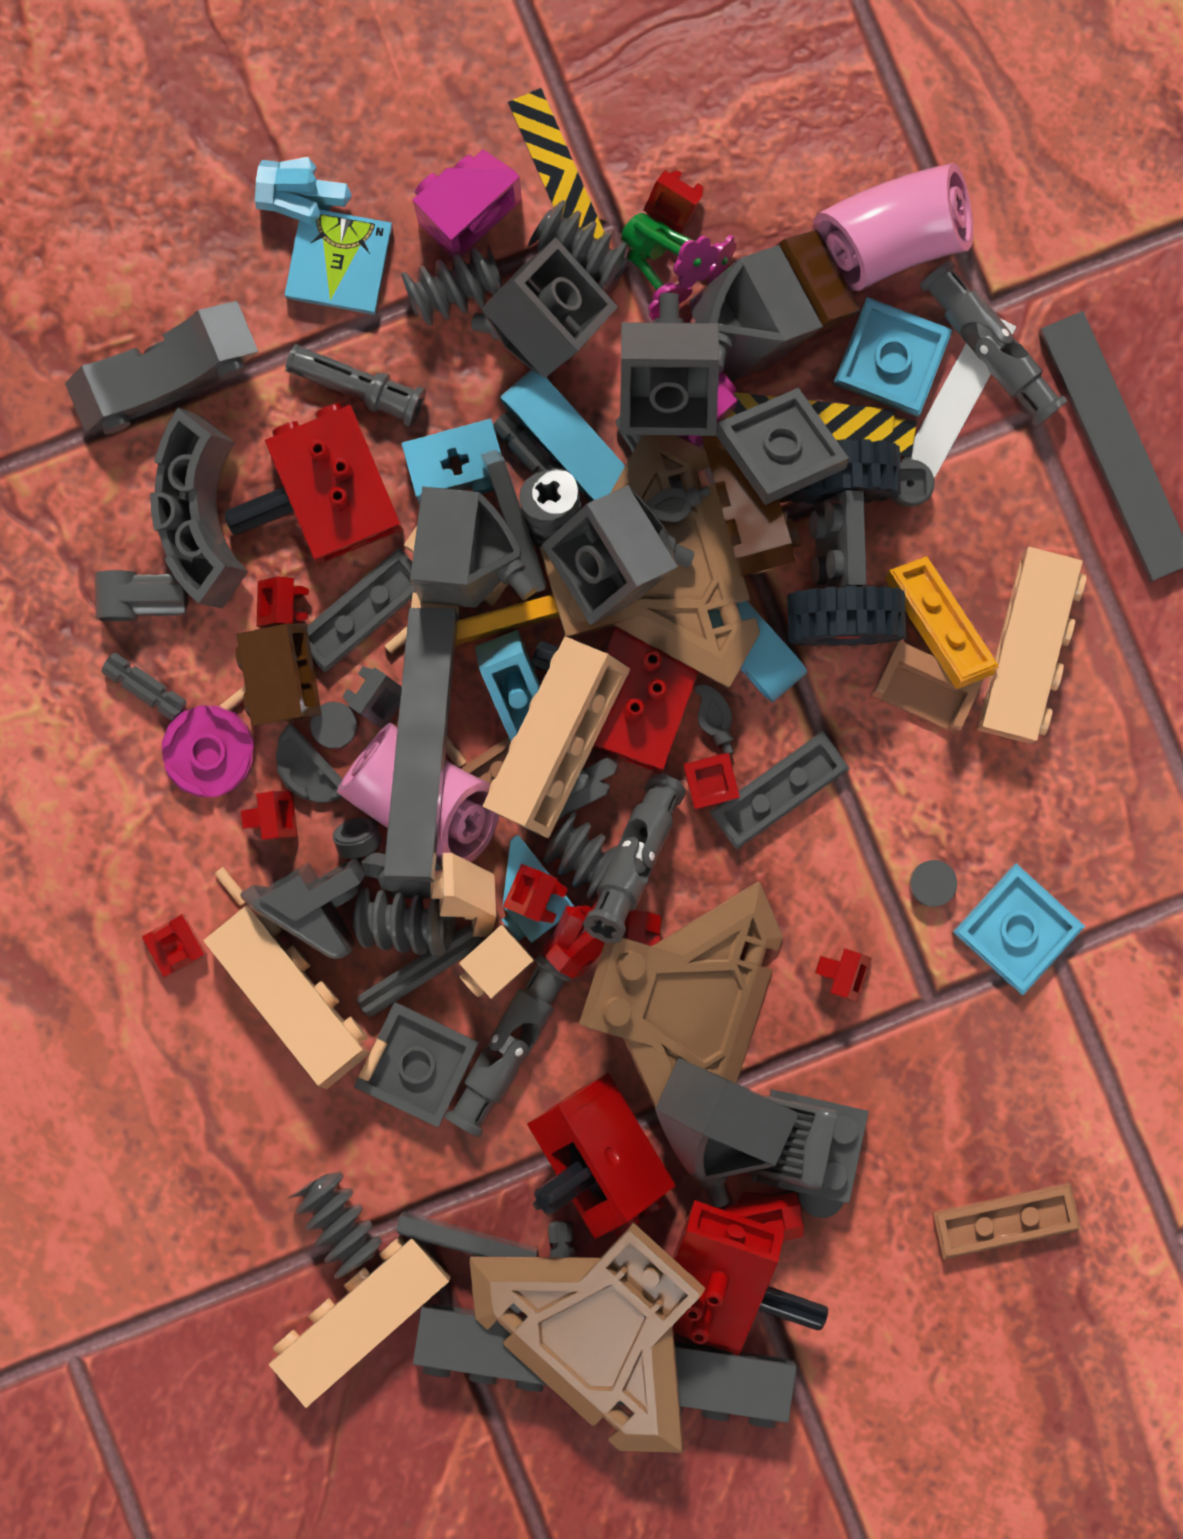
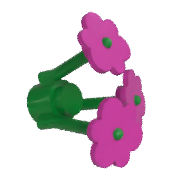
(694, 261)

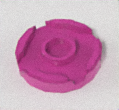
(208, 751)

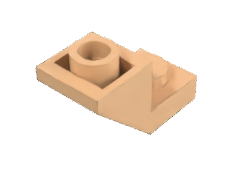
(465, 892)

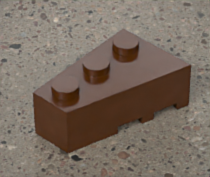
(756, 530)

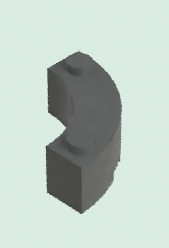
(192, 356)
(186, 509)

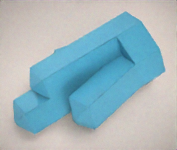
(294, 190)

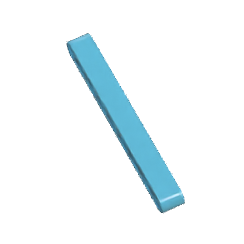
(596, 470)

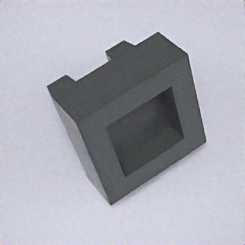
(376, 698)

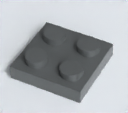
(781, 446)
(419, 1064)

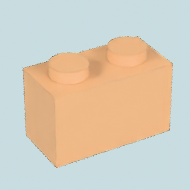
(494, 963)

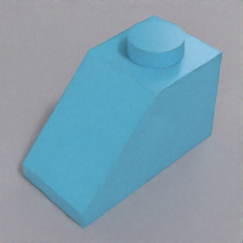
(509, 678)
(518, 924)

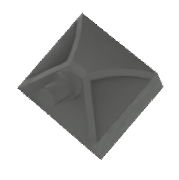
(546, 310)
(757, 312)
(669, 375)
(464, 550)
(613, 553)
(720, 1127)

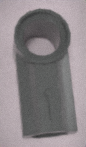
(126, 595)

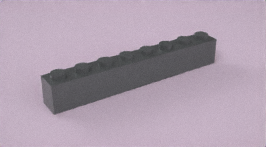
(707, 1376)

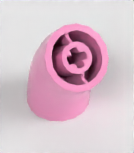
(898, 225)
(463, 822)

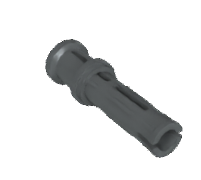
(375, 391)

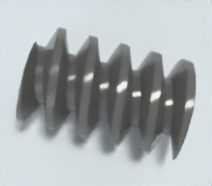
(591, 253)
(453, 285)
(548, 503)
(579, 854)
(402, 925)
(337, 1222)

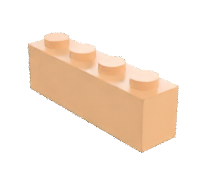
(1031, 644)
(556, 736)
(288, 997)
(359, 1320)

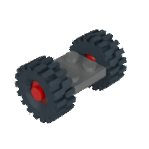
(840, 606)

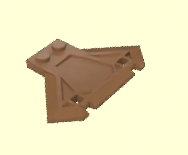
(676, 609)
(688, 991)
(598, 1332)

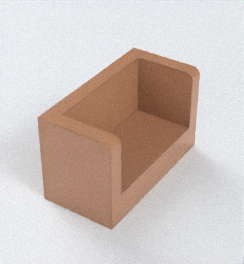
(921, 687)

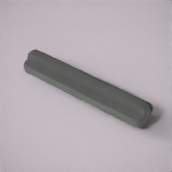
(416, 973)

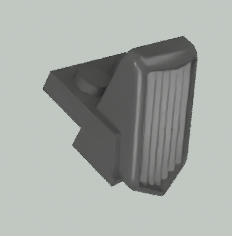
(308, 903)
(820, 1149)

